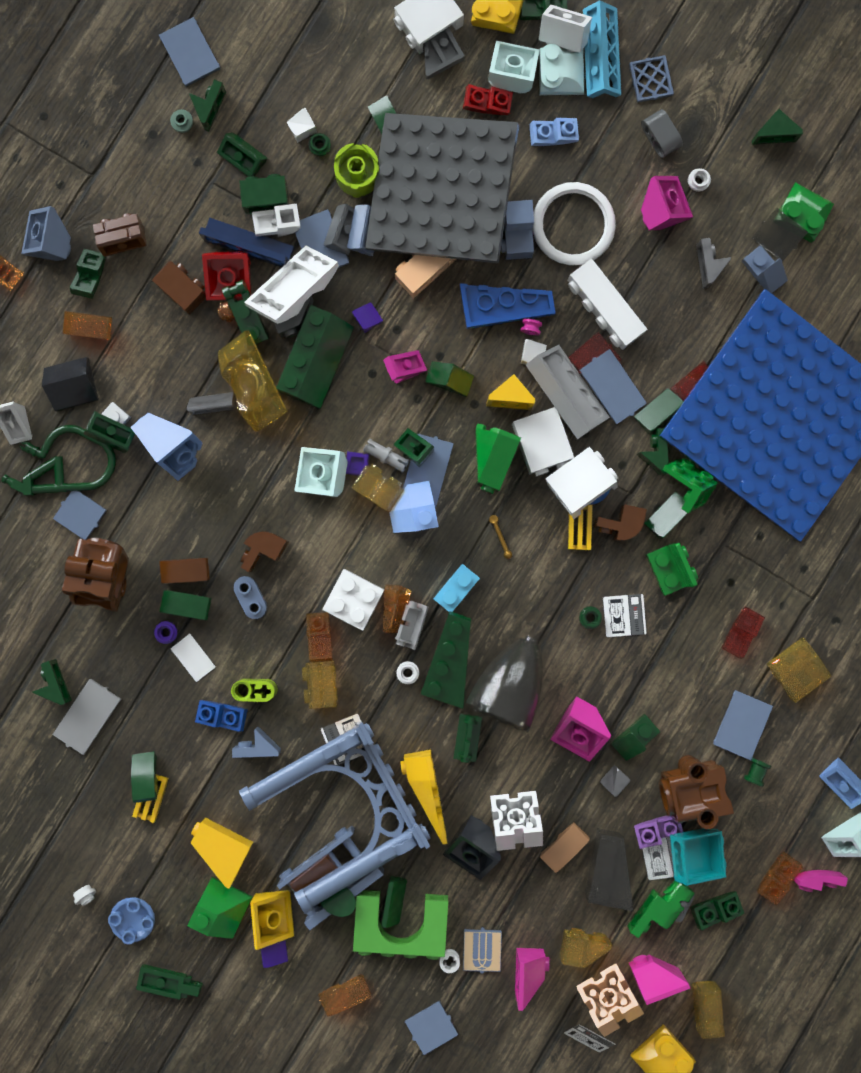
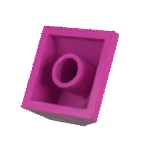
(665, 203)
(581, 730)
(529, 974)
(657, 978)

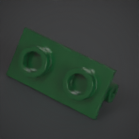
(467, 738)

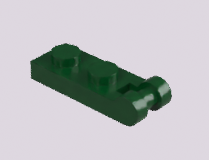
(245, 317)

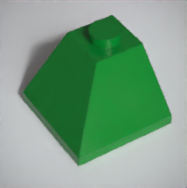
(219, 910)

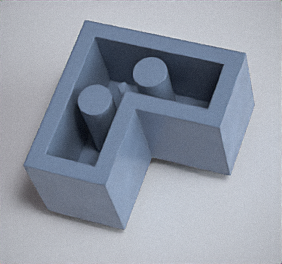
(518, 230)

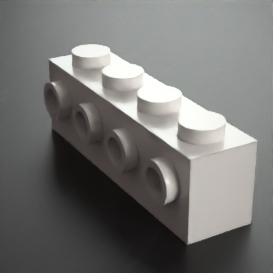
(606, 304)

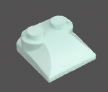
(513, 67)
(560, 71)
(321, 472)

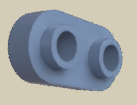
(250, 597)

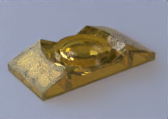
(251, 382)

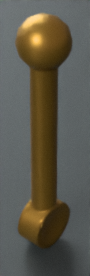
(493, 520)

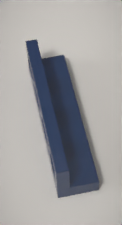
(246, 241)

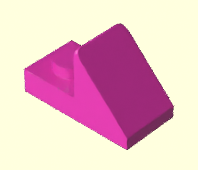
(404, 366)

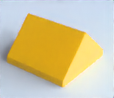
(511, 395)
(271, 918)

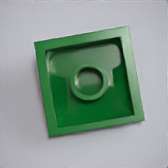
(807, 210)

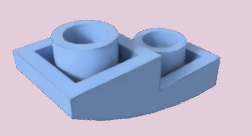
(554, 132)

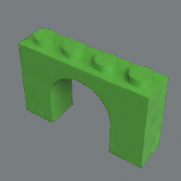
(427, 941)

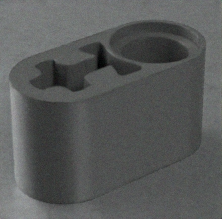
(661, 133)

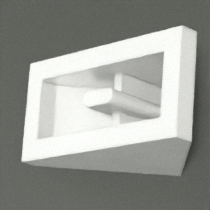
(14, 423)

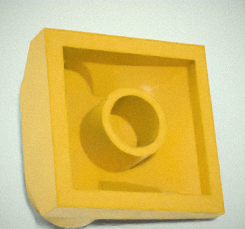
(496, 14)
(663, 1054)

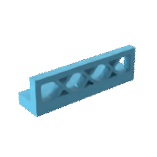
(598, 48)

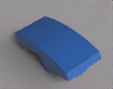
(221, 715)

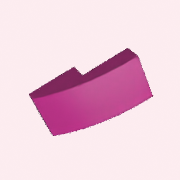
(817, 878)

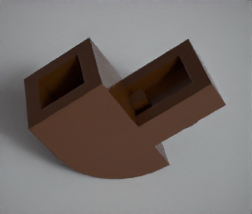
(628, 524)
(262, 543)

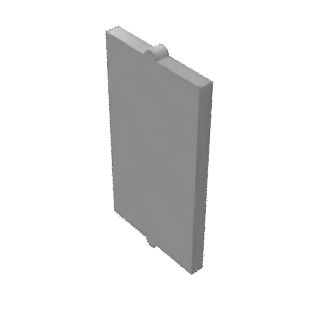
(87, 716)

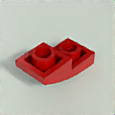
(487, 101)

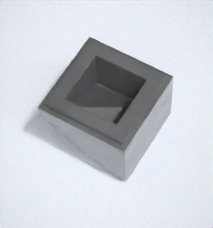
(615, 781)

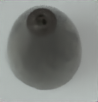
(511, 685)

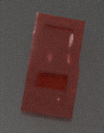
(742, 632)

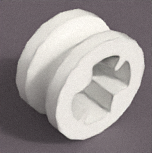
(454, 966)

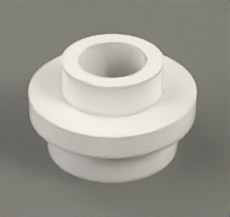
(703, 175)
(400, 672)
(84, 895)

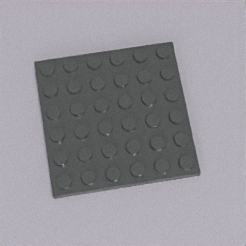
(442, 187)

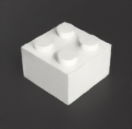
(353, 599)

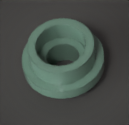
(181, 127)

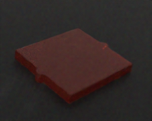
(592, 348)

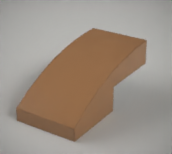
(565, 847)

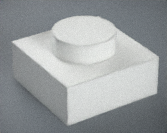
(116, 413)

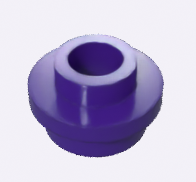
(158, 632)

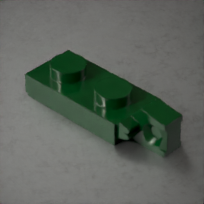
(167, 983)

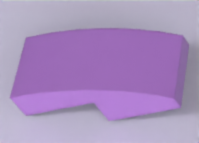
(656, 829)

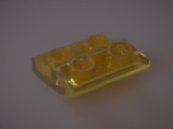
(799, 670)

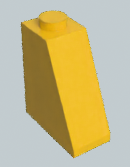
(220, 849)

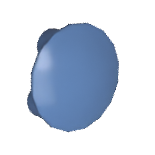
(131, 920)

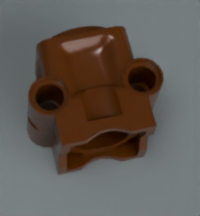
(96, 574)
(695, 793)

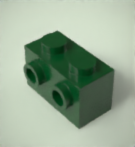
(263, 193)

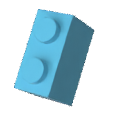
(456, 588)

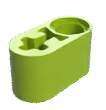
(259, 695)

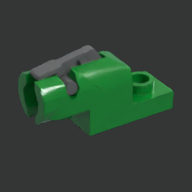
(662, 909)

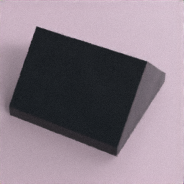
(69, 384)

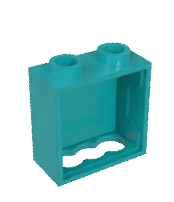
(698, 856)

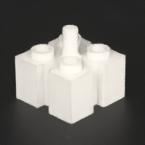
(516, 820)

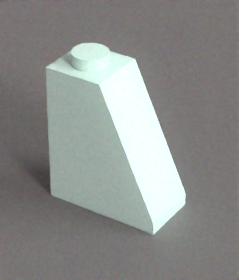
(845, 839)

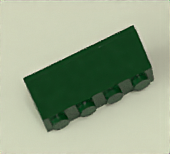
(315, 357)

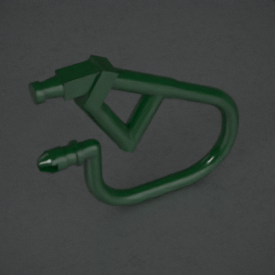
(27, 486)

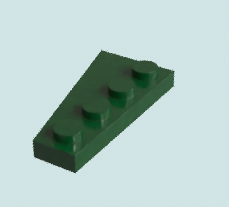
(449, 665)

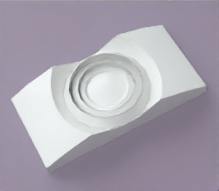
(293, 285)

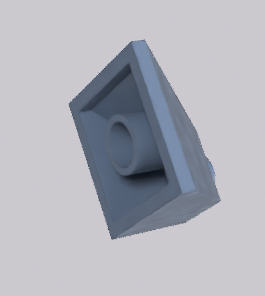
(46, 235)

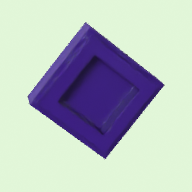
(356, 462)

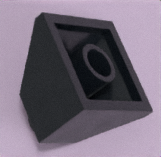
(474, 848)

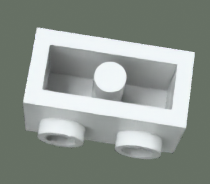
(565, 28)

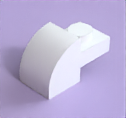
(281, 221)

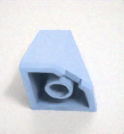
(414, 509)

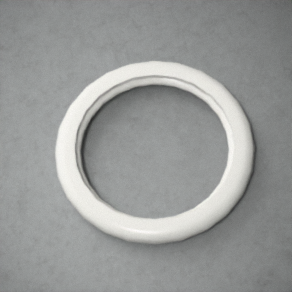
(591, 192)

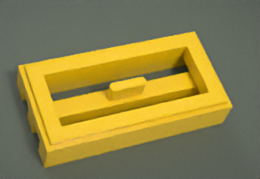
(579, 546)
(144, 815)

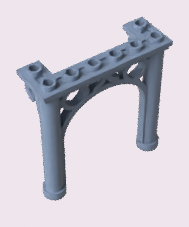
(371, 857)

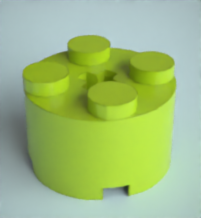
(359, 158)

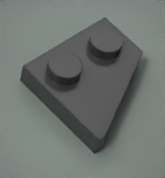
(441, 53)

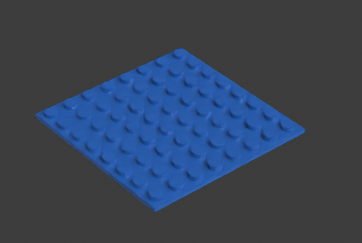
(775, 416)

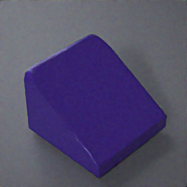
(367, 317)
(274, 954)

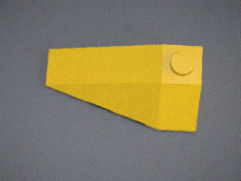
(423, 781)

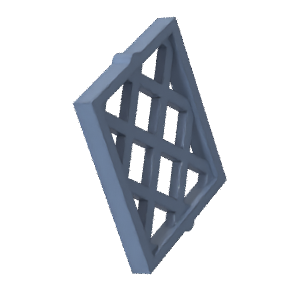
(636, 83)

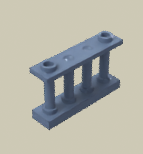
(318, 913)

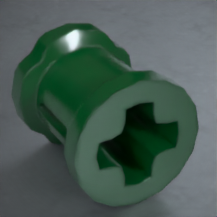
(757, 772)

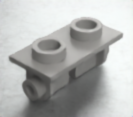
(410, 632)

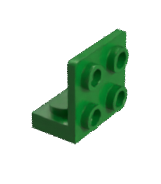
(700, 483)
(672, 568)

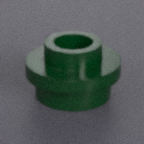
(319, 138)
(597, 617)

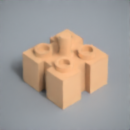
(610, 1000)

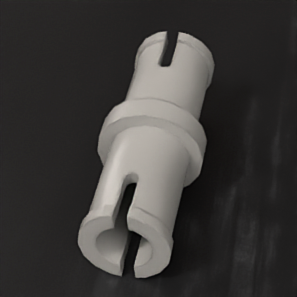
(386, 455)

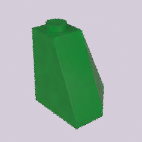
(493, 456)

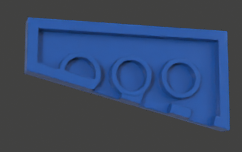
(502, 305)

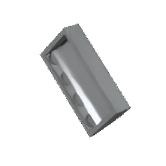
(567, 391)

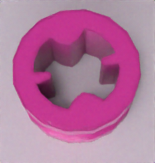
(531, 327)

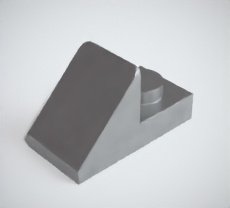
(708, 266)

